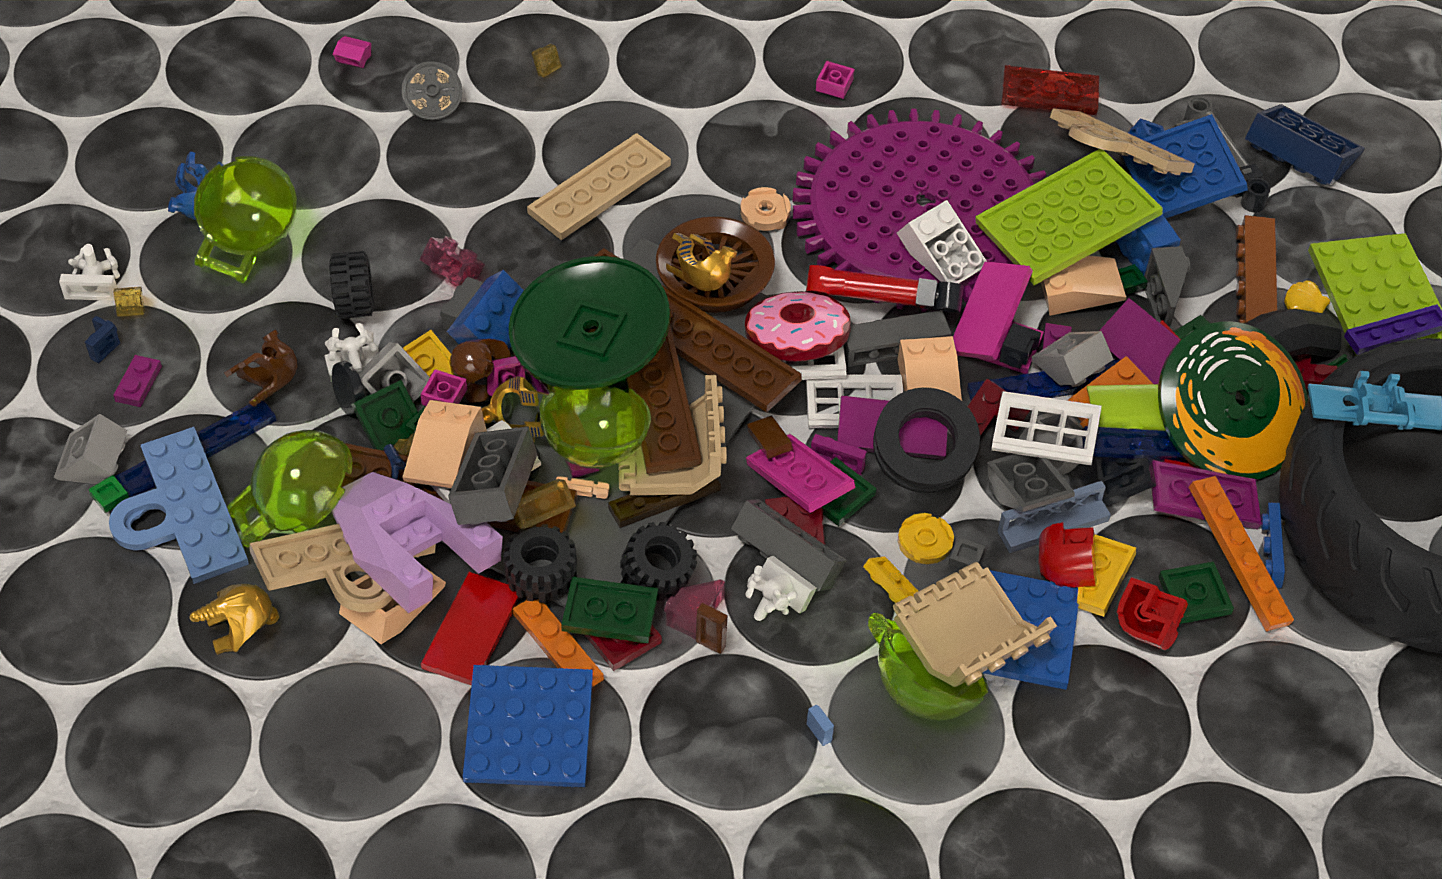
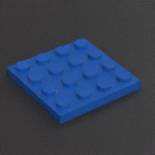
(1211, 179)
(1035, 602)
(528, 726)

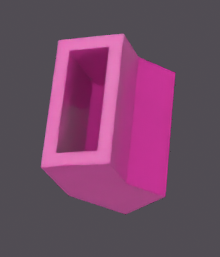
(352, 51)

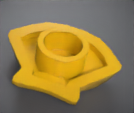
(1306, 297)

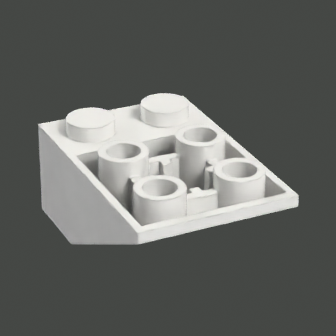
(942, 244)

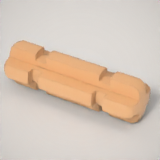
(587, 487)

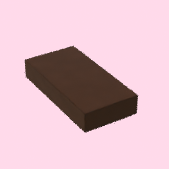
(770, 437)
(711, 628)

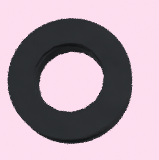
(938, 406)

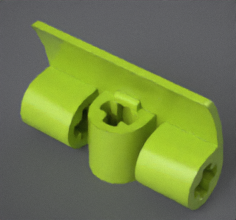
(1127, 406)

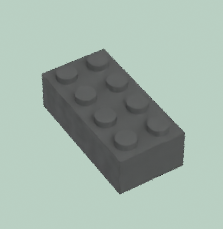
(493, 476)

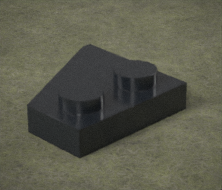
(1124, 478)

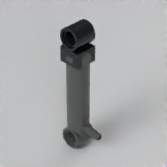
(1258, 189)

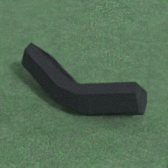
(1301, 331)

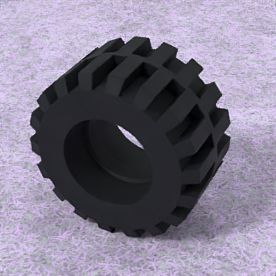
(351, 284)
(667, 543)
(534, 545)

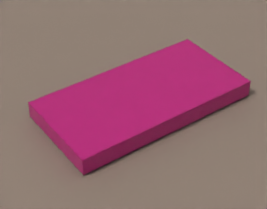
(990, 310)
(802, 475)

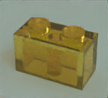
(543, 503)

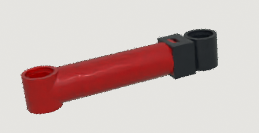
(920, 293)

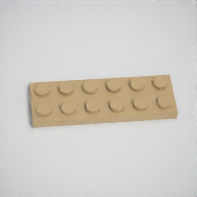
(598, 186)

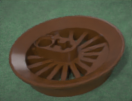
(746, 277)

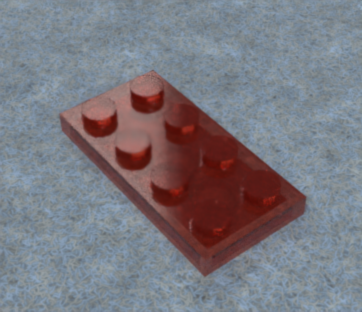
(1050, 89)

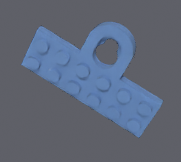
(192, 509)

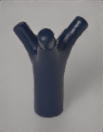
(395, 460)

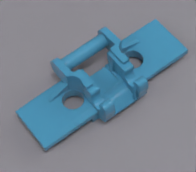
(1376, 404)

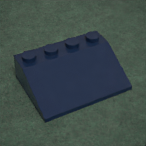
(1303, 143)

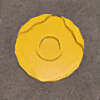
(925, 538)

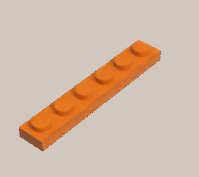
(1241, 553)

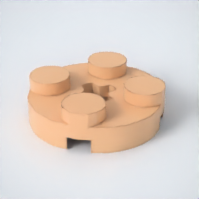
(778, 208)

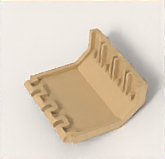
(683, 481)
(966, 626)

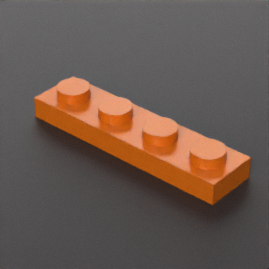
(555, 643)

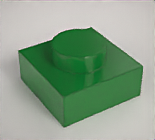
(108, 493)

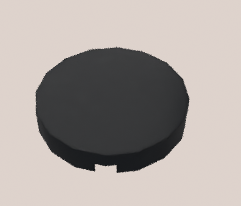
(346, 386)

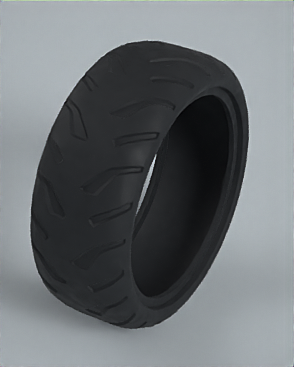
(1335, 533)

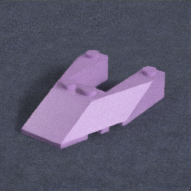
(393, 522)

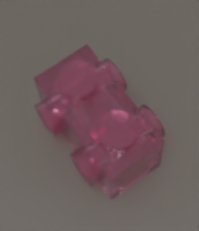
(450, 260)

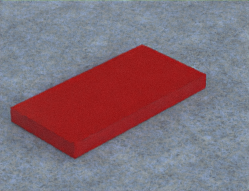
(471, 628)

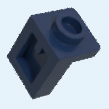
(103, 340)

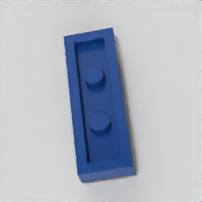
(1273, 543)

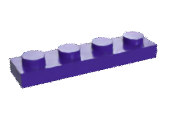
(1396, 328)

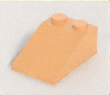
(1083, 285)
(929, 364)
(442, 442)
(389, 620)

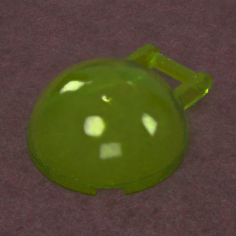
(243, 211)
(594, 425)
(293, 484)
(910, 682)

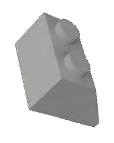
(1074, 357)
(390, 367)
(1050, 438)
(92, 452)

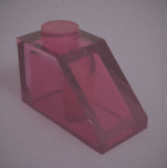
(682, 609)

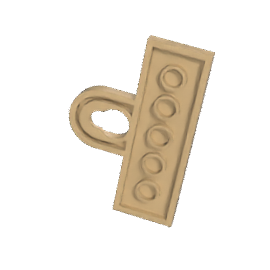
(1109, 138)
(317, 556)

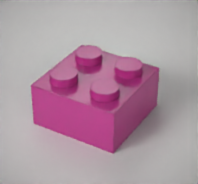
(835, 79)
(503, 370)
(444, 388)

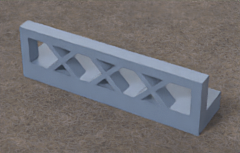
(1075, 513)

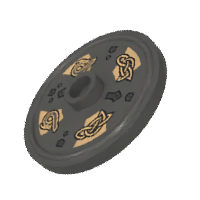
(432, 91)

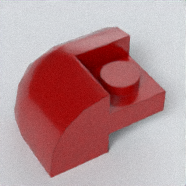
(1068, 555)
(1150, 614)

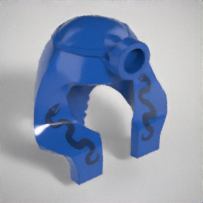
(185, 202)

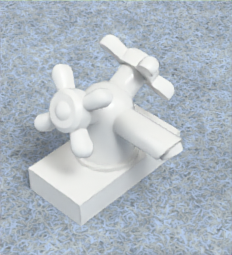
(92, 282)
(351, 349)
(780, 588)

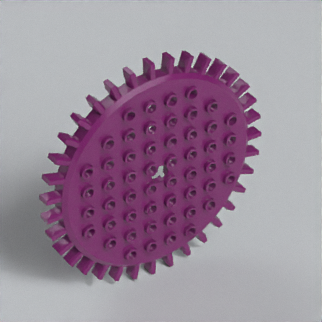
(882, 157)

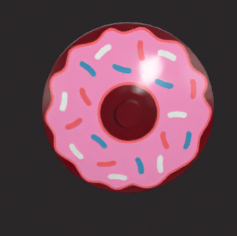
(798, 325)

